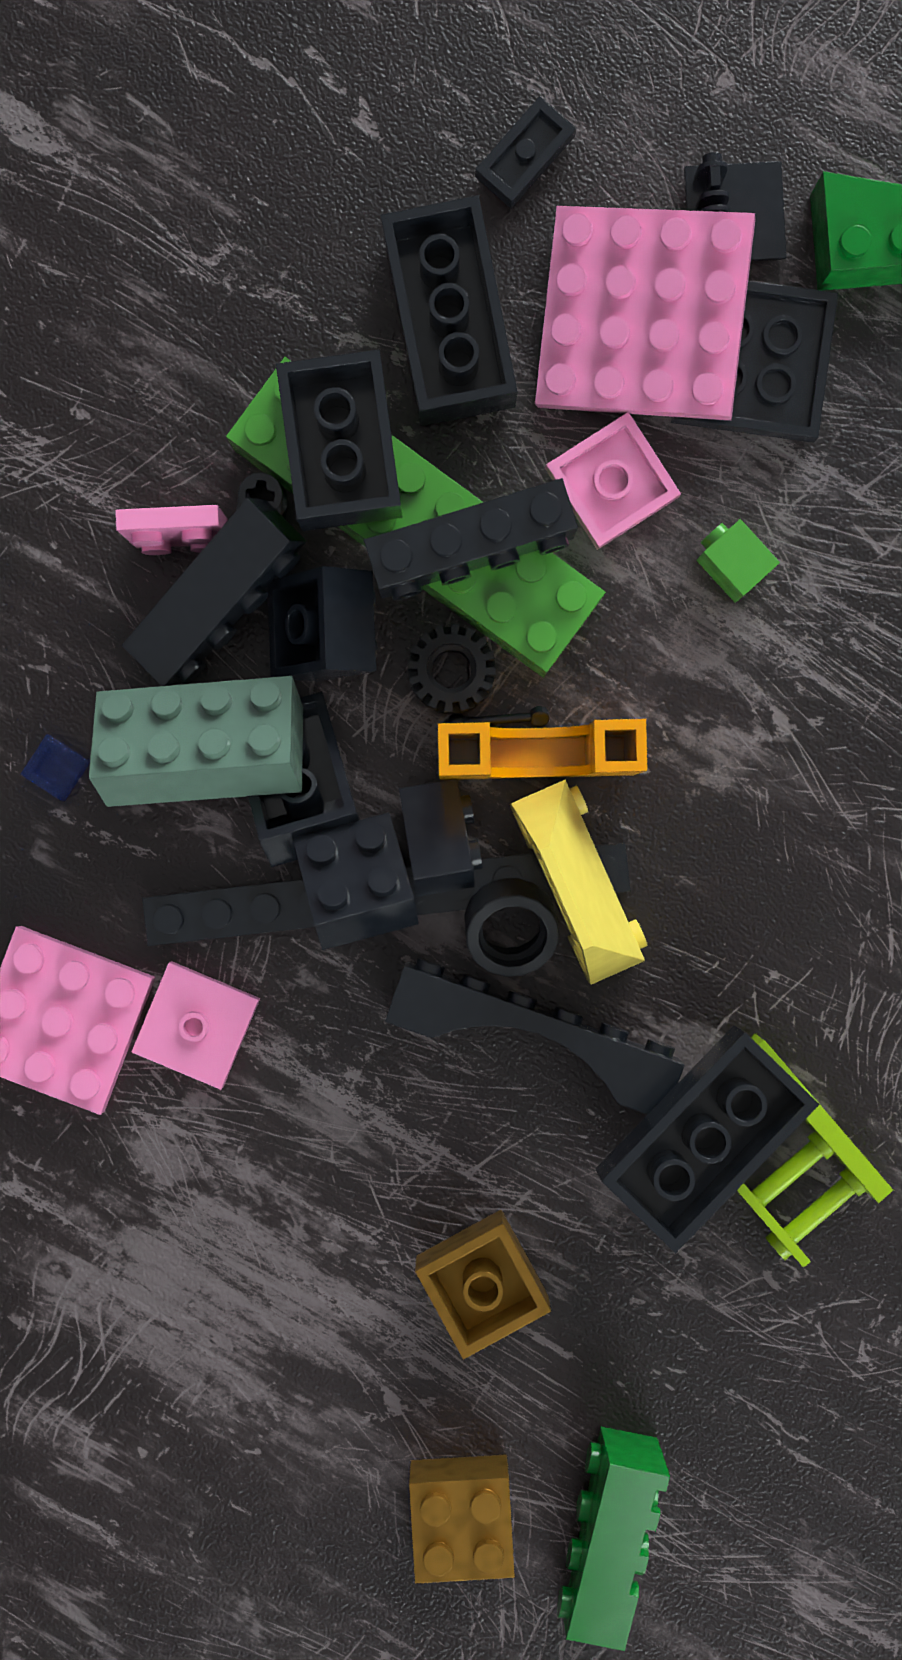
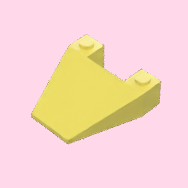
(579, 882)

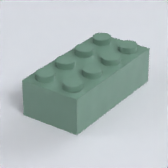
(197, 741)

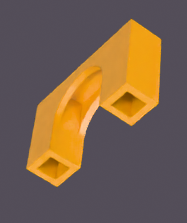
(587, 750)

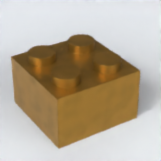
(482, 1284)
(461, 1519)

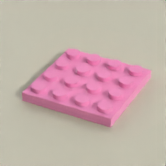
(645, 311)

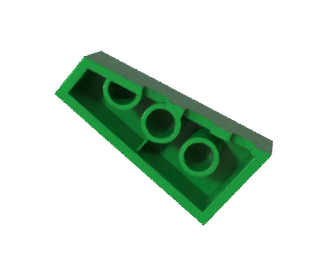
(856, 232)
(612, 1537)

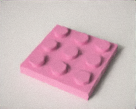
(66, 1018)

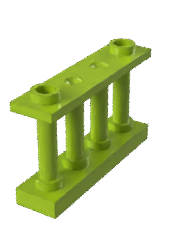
(824, 1141)

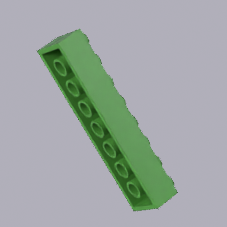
(523, 608)

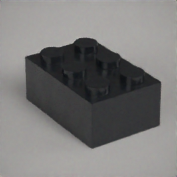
(339, 440)

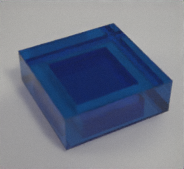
(55, 767)

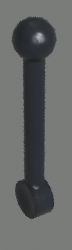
(537, 716)

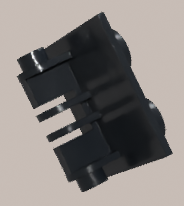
(742, 189)

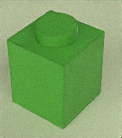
(736, 559)

